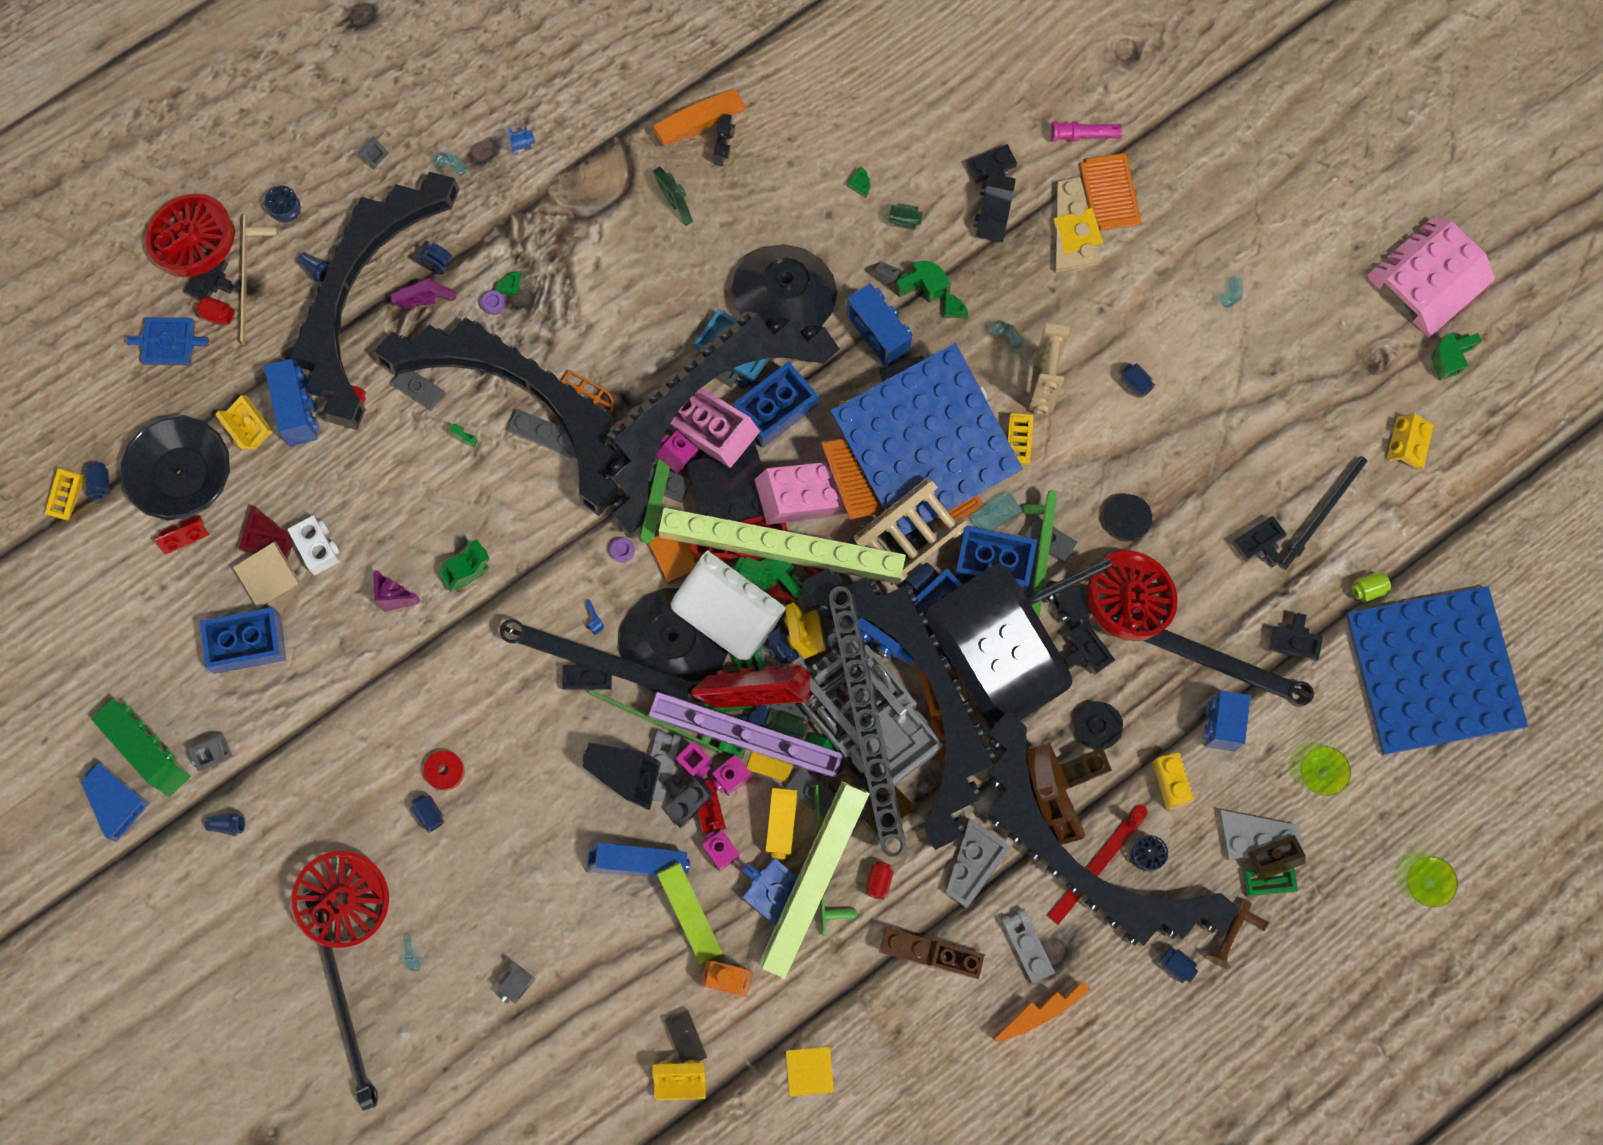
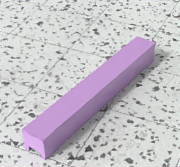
(745, 735)

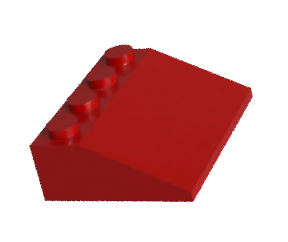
(755, 687)

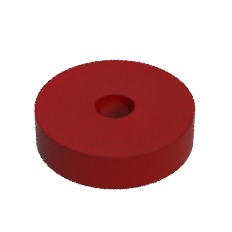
(455, 770)

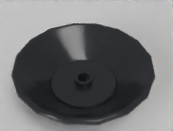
(805, 300)
(160, 452)
(646, 640)

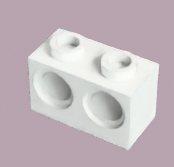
(310, 547)

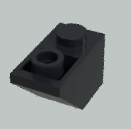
(1071, 605)

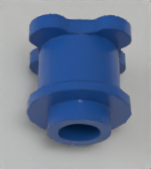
(521, 139)

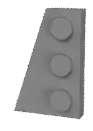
(1247, 833)
(976, 862)

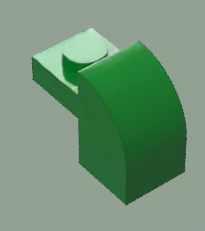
(927, 277)
(1449, 357)
(465, 567)
(781, 572)

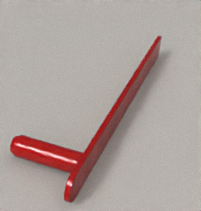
(1101, 860)

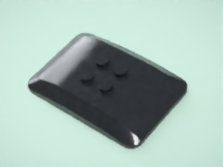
(998, 646)

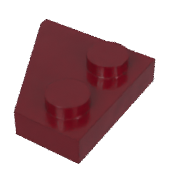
(263, 531)

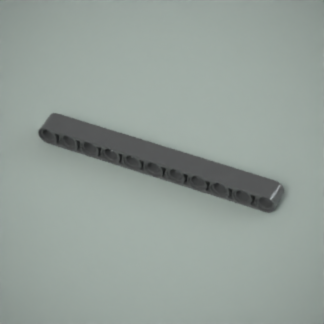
(859, 710)

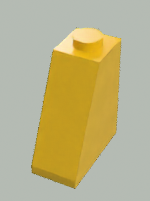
(781, 823)

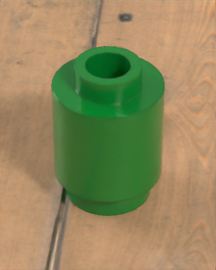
(754, 571)

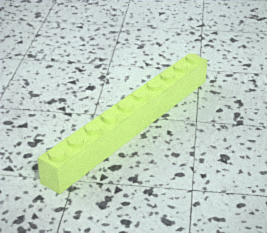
(781, 545)

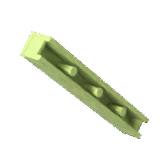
(813, 879)

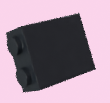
(625, 771)

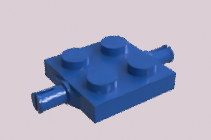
(167, 341)
(886, 646)
(769, 889)

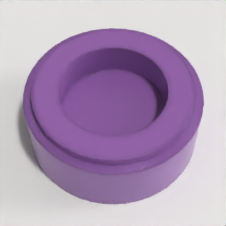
(493, 302)
(622, 550)

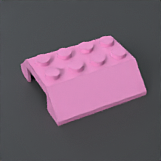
(1435, 273)

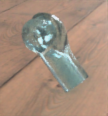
(450, 159)
(1235, 294)
(1008, 330)

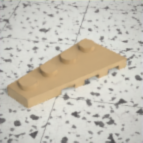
(1072, 200)

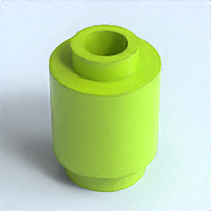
(1371, 586)

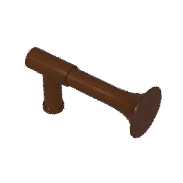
(1221, 956)

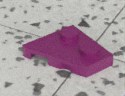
(421, 294)

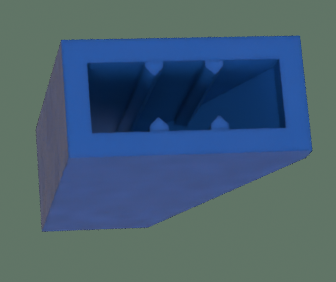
(112, 801)

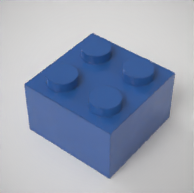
(1227, 721)

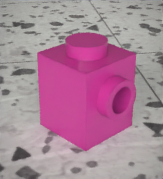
(676, 451)
(694, 761)
(731, 775)
(720, 849)

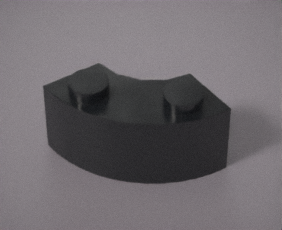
(995, 207)

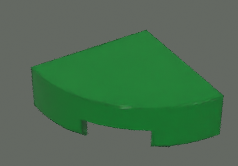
(860, 182)
(510, 284)
(954, 307)
(458, 434)
(822, 741)
(729, 749)

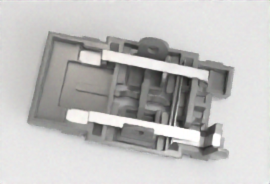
(904, 729)

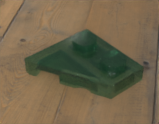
(674, 193)

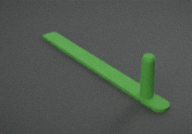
(655, 499)
(1043, 553)
(704, 741)
(836, 913)

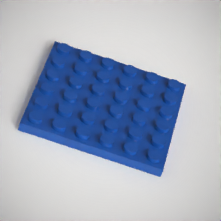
(924, 426)
(1436, 670)

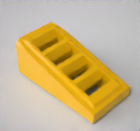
(1021, 419)
(59, 482)

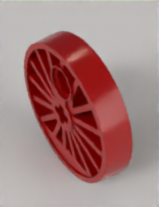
(185, 237)
(1132, 596)
(368, 874)

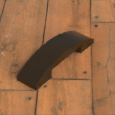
(1083, 768)

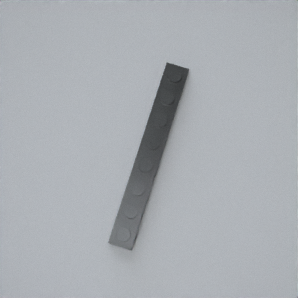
(556, 439)

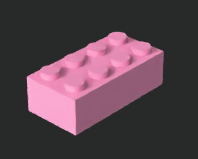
(715, 427)
(799, 493)

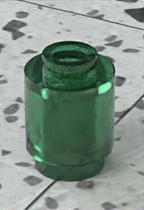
(905, 216)
(789, 724)

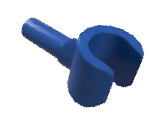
(596, 624)

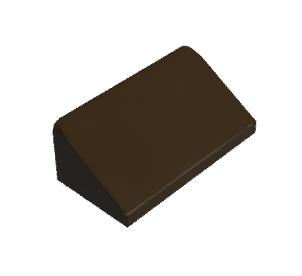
(1277, 857)

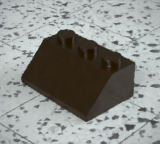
(853, 777)

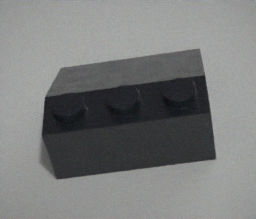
(725, 490)

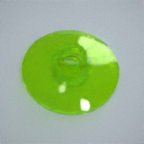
(1337, 770)
(1443, 877)

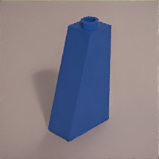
(633, 860)

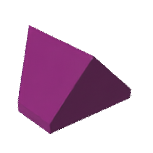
(391, 595)

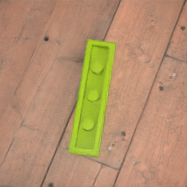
(689, 913)

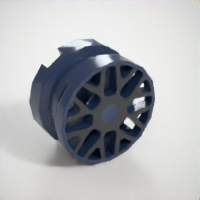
(283, 204)
(434, 257)
(1149, 853)

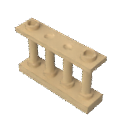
(1048, 359)
(906, 506)

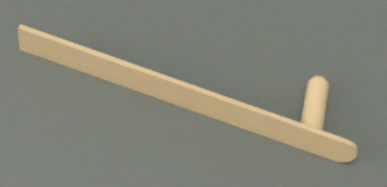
(249, 231)

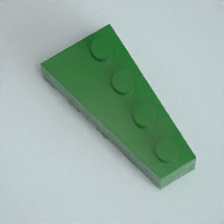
(140, 747)

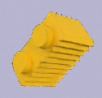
(1173, 781)

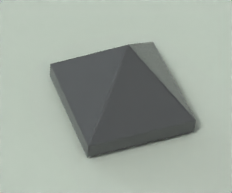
(373, 152)
(887, 272)

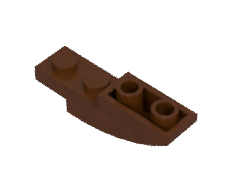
(1051, 793)
(931, 953)

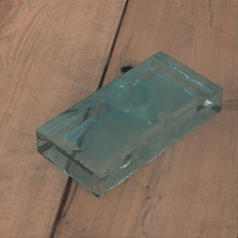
(996, 513)

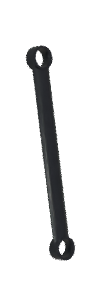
(600, 661)
(1230, 665)
(364, 1090)

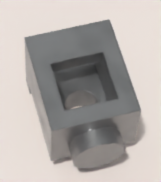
(219, 749)
(514, 984)

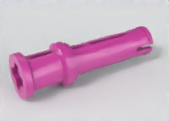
(1075, 131)

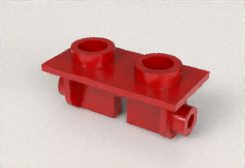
(174, 539)
(711, 813)

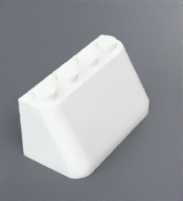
(727, 607)

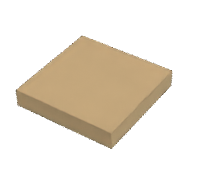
(266, 575)

